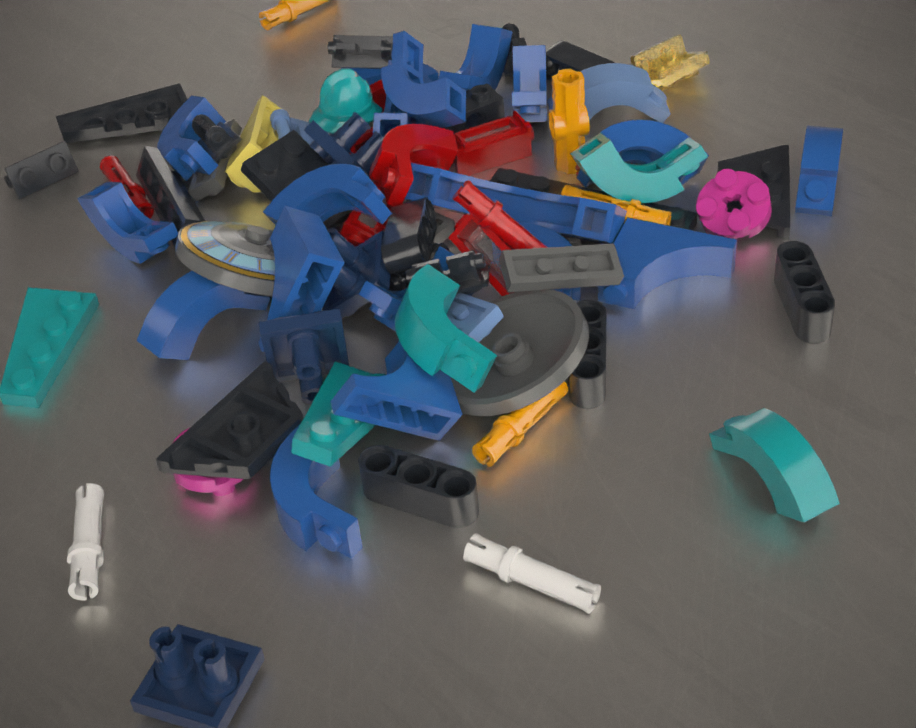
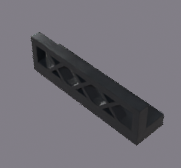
(166, 191)

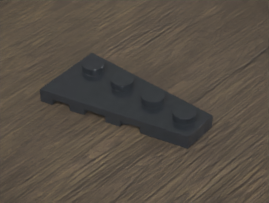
(123, 116)

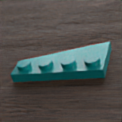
(43, 342)
(325, 435)

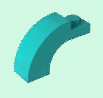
(783, 461)

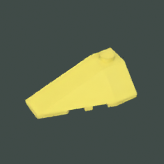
(255, 137)

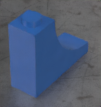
(663, 253)
(304, 264)
(402, 399)

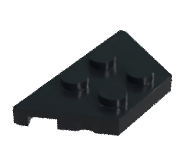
(774, 170)
(237, 432)

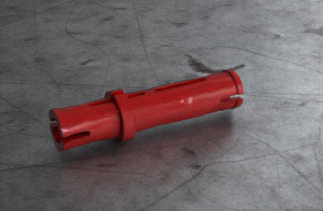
(119, 174)
(495, 218)

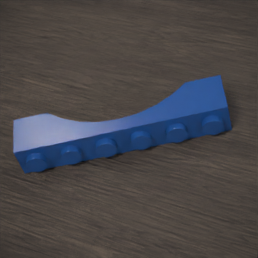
(560, 213)

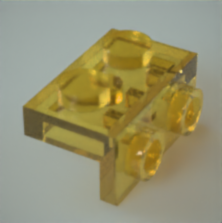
(670, 62)

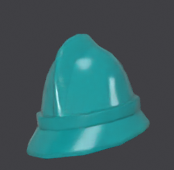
(341, 97)

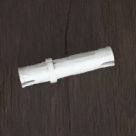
(86, 553)
(515, 566)

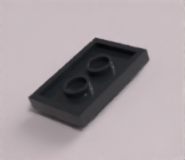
(282, 164)

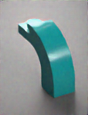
(643, 182)
(430, 335)

